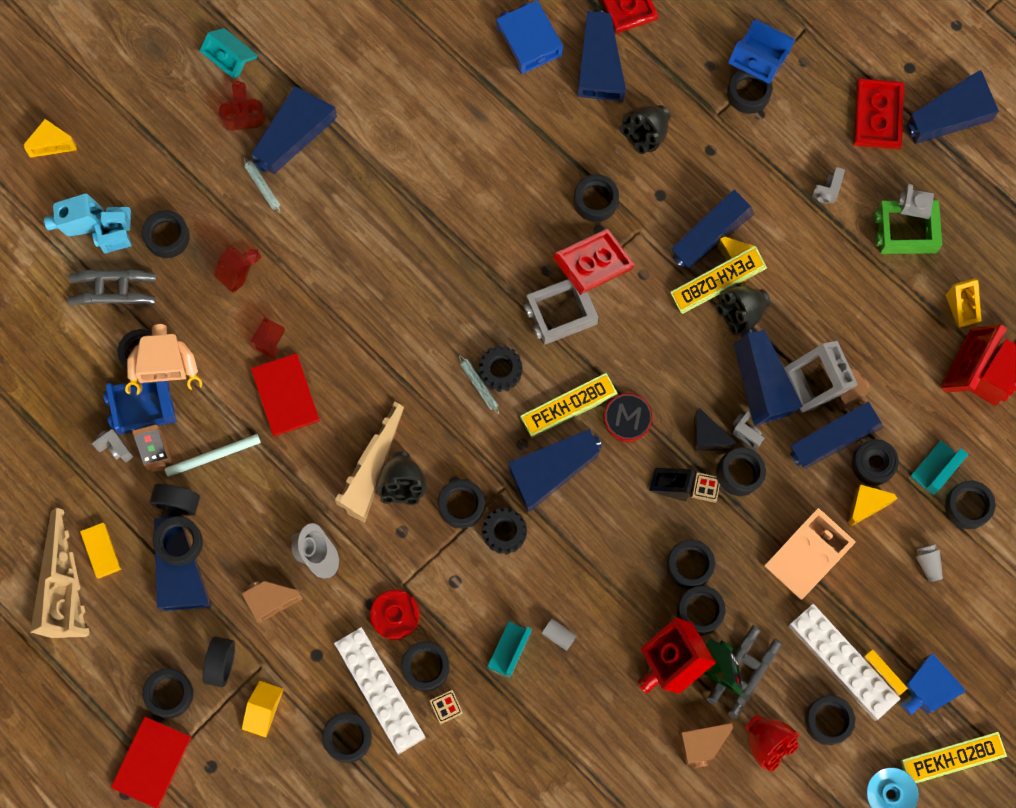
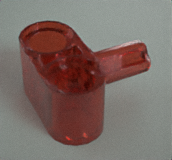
(241, 108)
(234, 267)

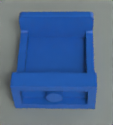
(529, 36)
(762, 51)
(139, 411)

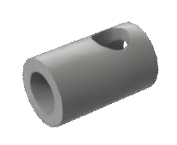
(559, 634)

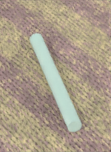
(212, 455)

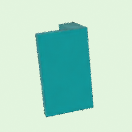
(227, 52)
(938, 467)
(509, 649)

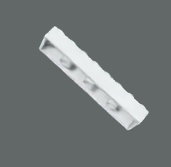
(844, 662)
(380, 690)

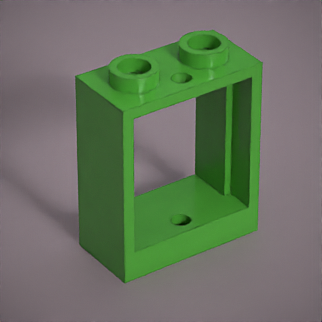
(887, 246)

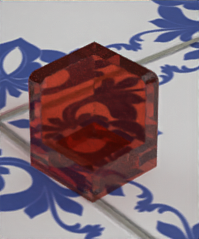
(267, 338)

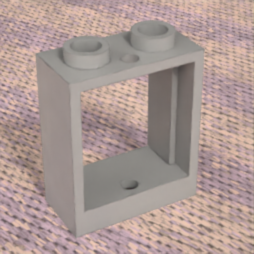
(585, 304)
(841, 377)

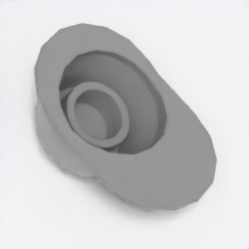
(315, 550)

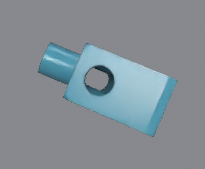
(75, 216)

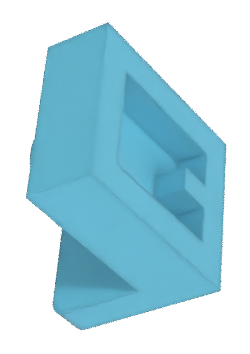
(116, 218)
(113, 241)

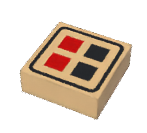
(706, 487)
(446, 707)

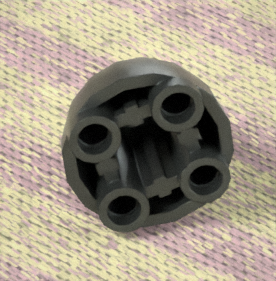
(646, 127)
(742, 307)
(401, 480)

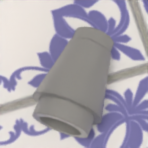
(930, 562)

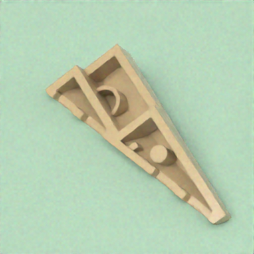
(364, 481)
(57, 599)

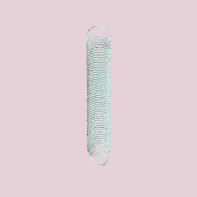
(257, 180)
(481, 383)

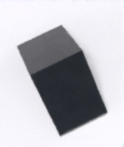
(709, 435)
(672, 482)

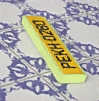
(716, 280)
(568, 405)
(954, 758)

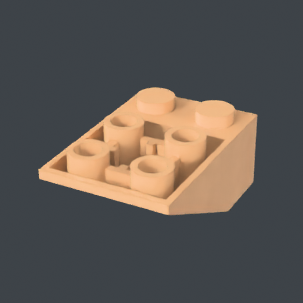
(809, 554)

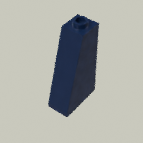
(601, 66)
(955, 110)
(292, 129)
(719, 223)
(764, 379)
(836, 436)
(551, 467)
(178, 585)

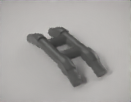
(122, 296)
(758, 666)

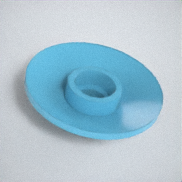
(892, 779)

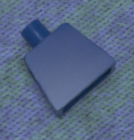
(930, 687)

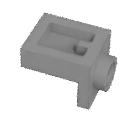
(831, 190)
(915, 202)
(747, 434)
(117, 446)

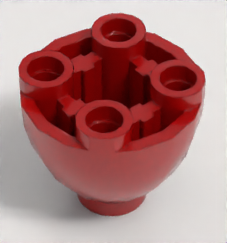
(770, 741)

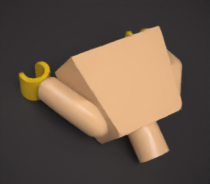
(160, 359)

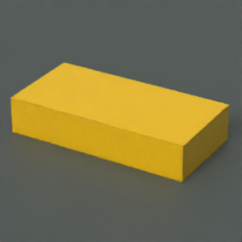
(100, 550)
(885, 672)

